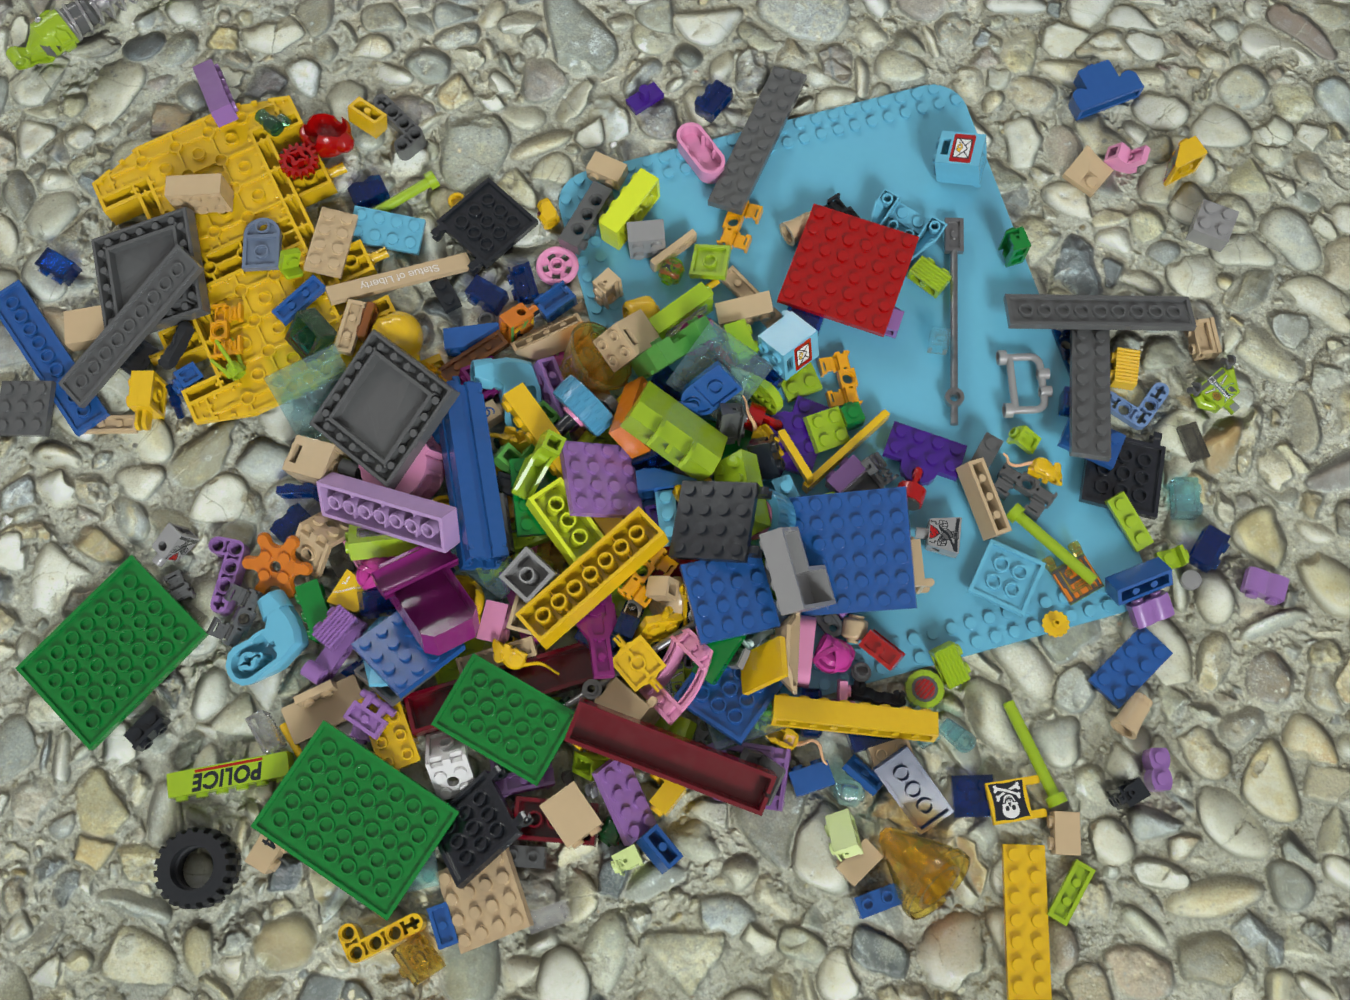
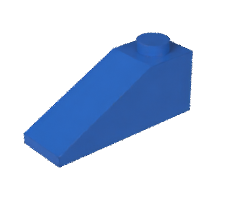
(462, 338)
(654, 480)

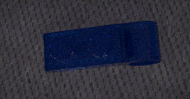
(293, 491)

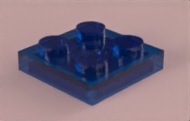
(970, 795)

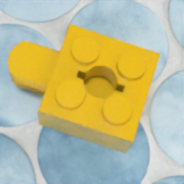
(146, 398)

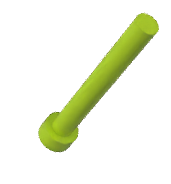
(428, 182)
(1017, 514)
(1054, 796)

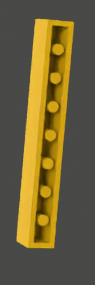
(854, 718)

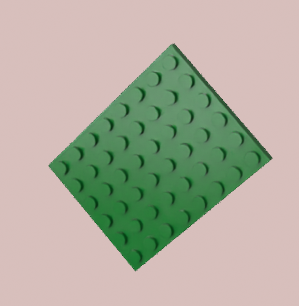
(112, 652)
(355, 819)

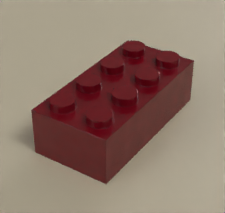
(541, 828)

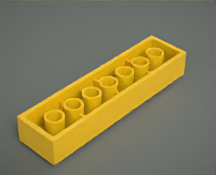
(592, 577)

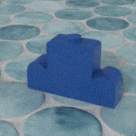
(1102, 88)

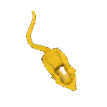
(514, 437)
(513, 657)

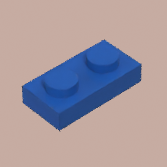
(863, 774)
(442, 925)

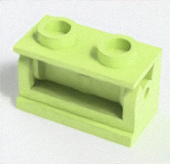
(843, 834)
(626, 859)

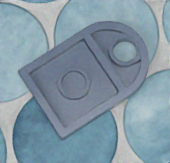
(261, 248)

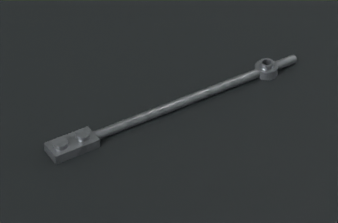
(954, 245)
(599, 685)

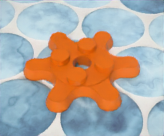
(285, 556)

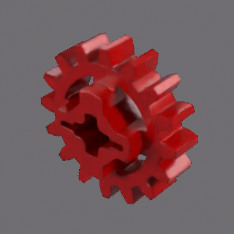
(298, 159)

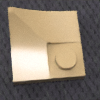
(1088, 172)

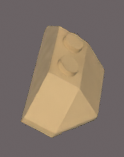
(546, 339)
(791, 631)

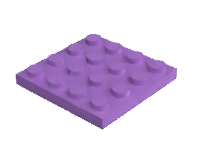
(599, 480)

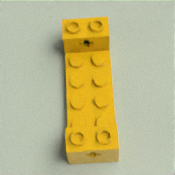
(666, 796)

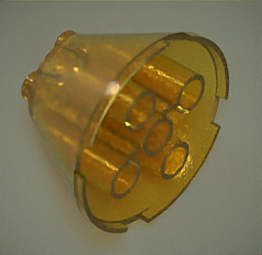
(586, 362)

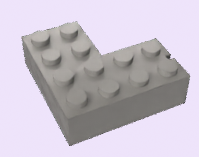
(792, 579)

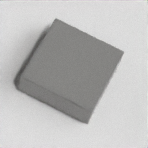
(739, 659)

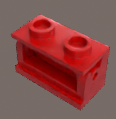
(881, 649)

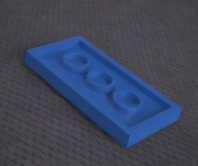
(1130, 667)

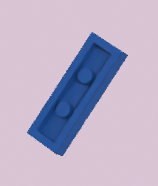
(299, 299)

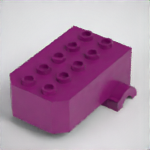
(429, 598)

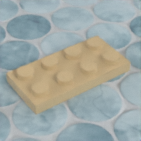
(331, 242)

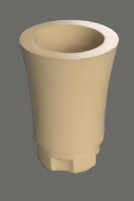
(793, 229)
(1132, 716)

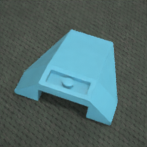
(893, 214)

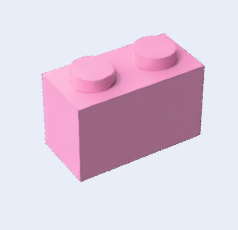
(494, 622)

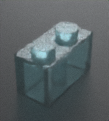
(1185, 498)

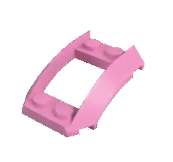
(701, 654)

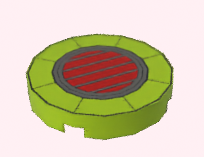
(924, 689)

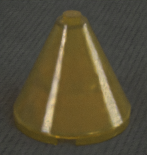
(922, 870)

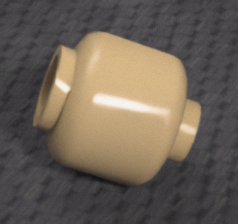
(854, 628)

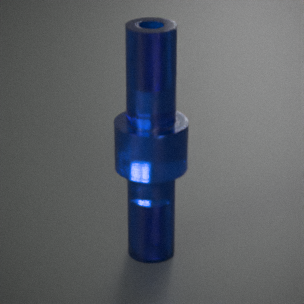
(175, 402)

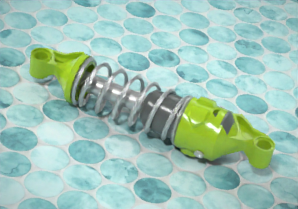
(60, 31)

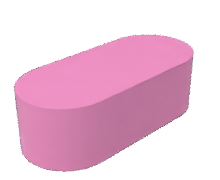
(700, 152)
(806, 647)

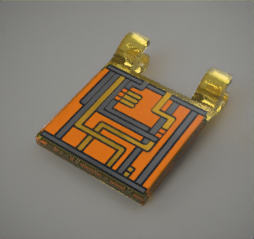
(1071, 584)

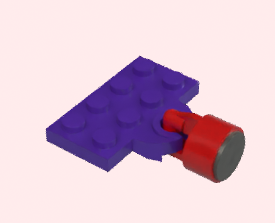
(794, 426)
(922, 459)

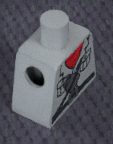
(941, 535)
(173, 544)

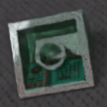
(309, 332)

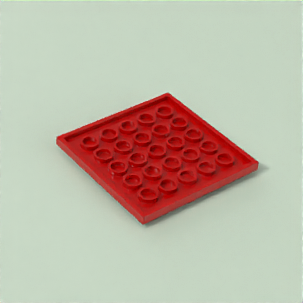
(848, 270)

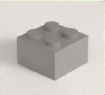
(1212, 225)
(645, 238)
(528, 574)

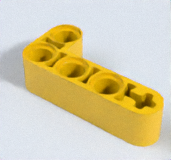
(385, 934)

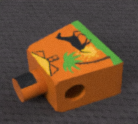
(517, 321)

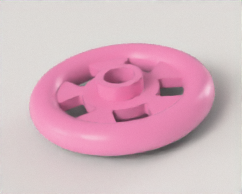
(558, 251)

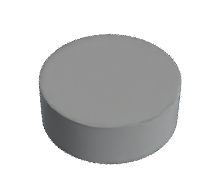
(1190, 580)

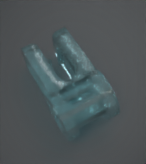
(956, 734)

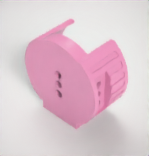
(424, 474)

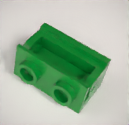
(1014, 246)

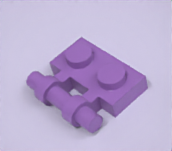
(367, 720)

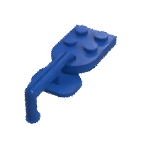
(709, 389)

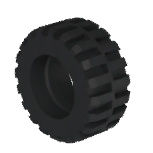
(171, 865)

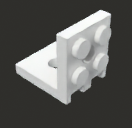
(447, 762)

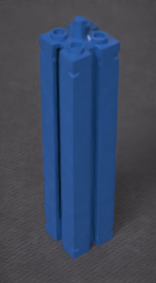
(472, 479)

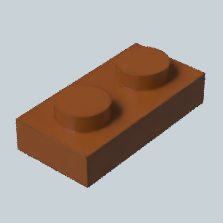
(369, 316)

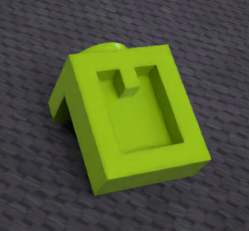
(289, 263)
(1024, 438)
(1174, 557)

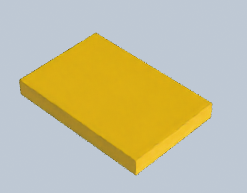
(765, 666)

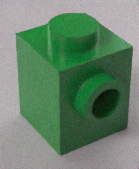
(852, 415)

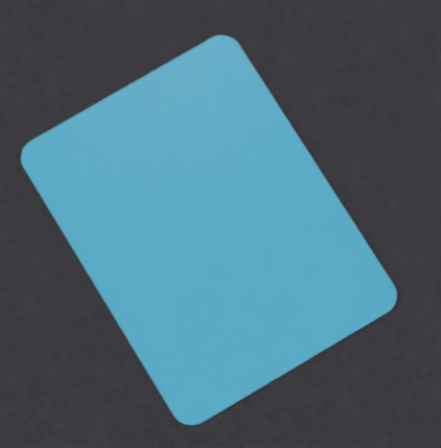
(859, 154)

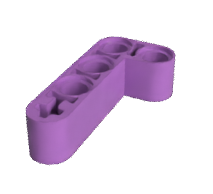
(230, 559)
(329, 662)

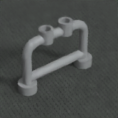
(1042, 374)

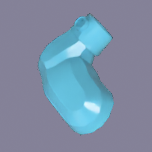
(505, 375)
(270, 648)

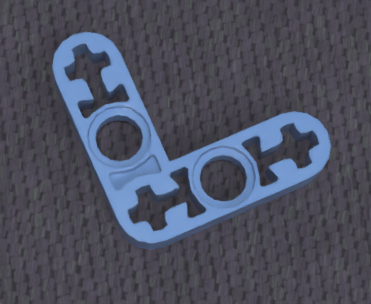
(1135, 412)

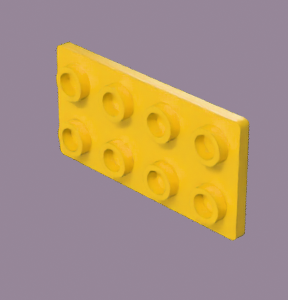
(396, 742)

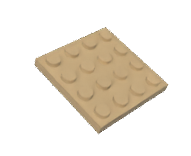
(488, 905)

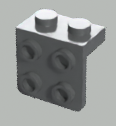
(762, 760)

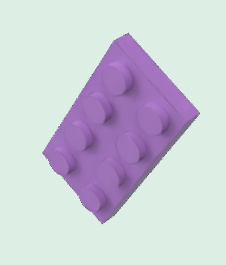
(624, 800)

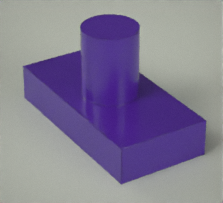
(644, 98)

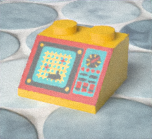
(1184, 159)

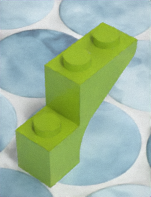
(536, 464)

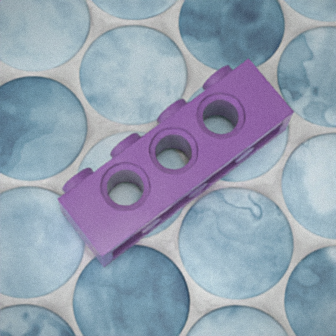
(549, 378)

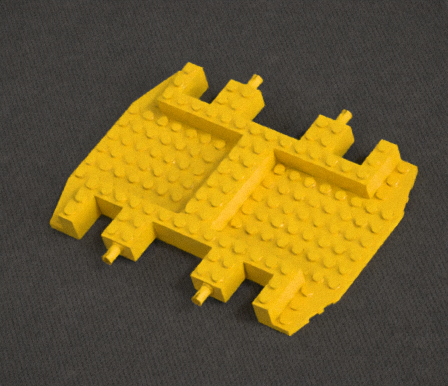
(251, 167)

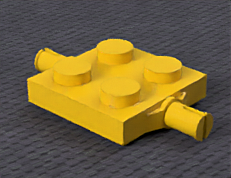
(659, 626)
(638, 663)

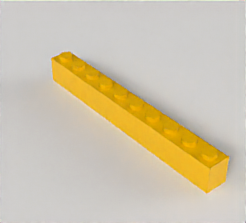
(535, 422)

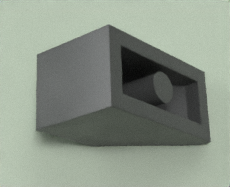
(988, 449)

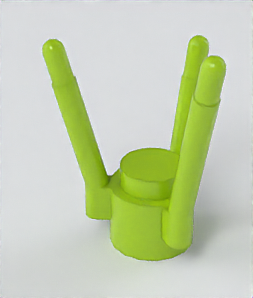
(234, 369)

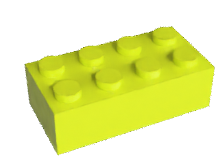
(630, 206)
(569, 533)

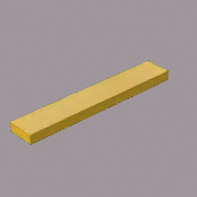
(847, 449)

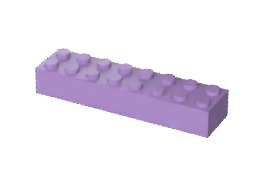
(389, 512)

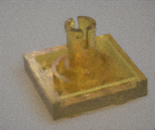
(551, 554)
(417, 959)

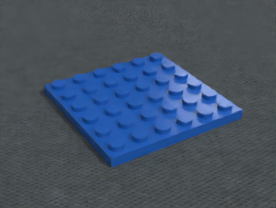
(863, 545)

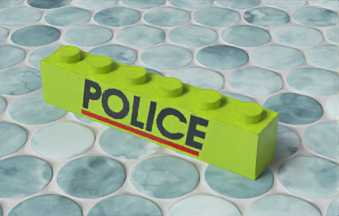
(228, 775)

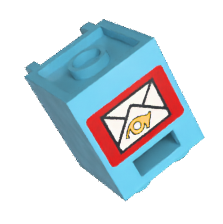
(960, 158)
(789, 344)

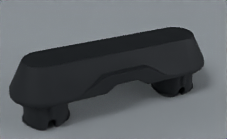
(177, 346)
(865, 694)

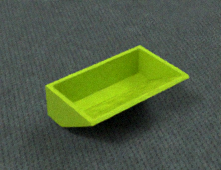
(675, 432)

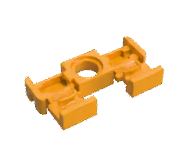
(731, 234)
(221, 319)
(847, 391)
(633, 587)

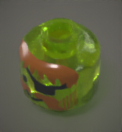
(671, 271)

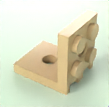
(319, 540)

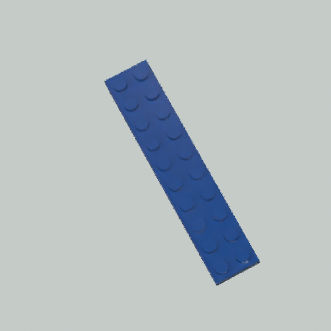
(45, 354)

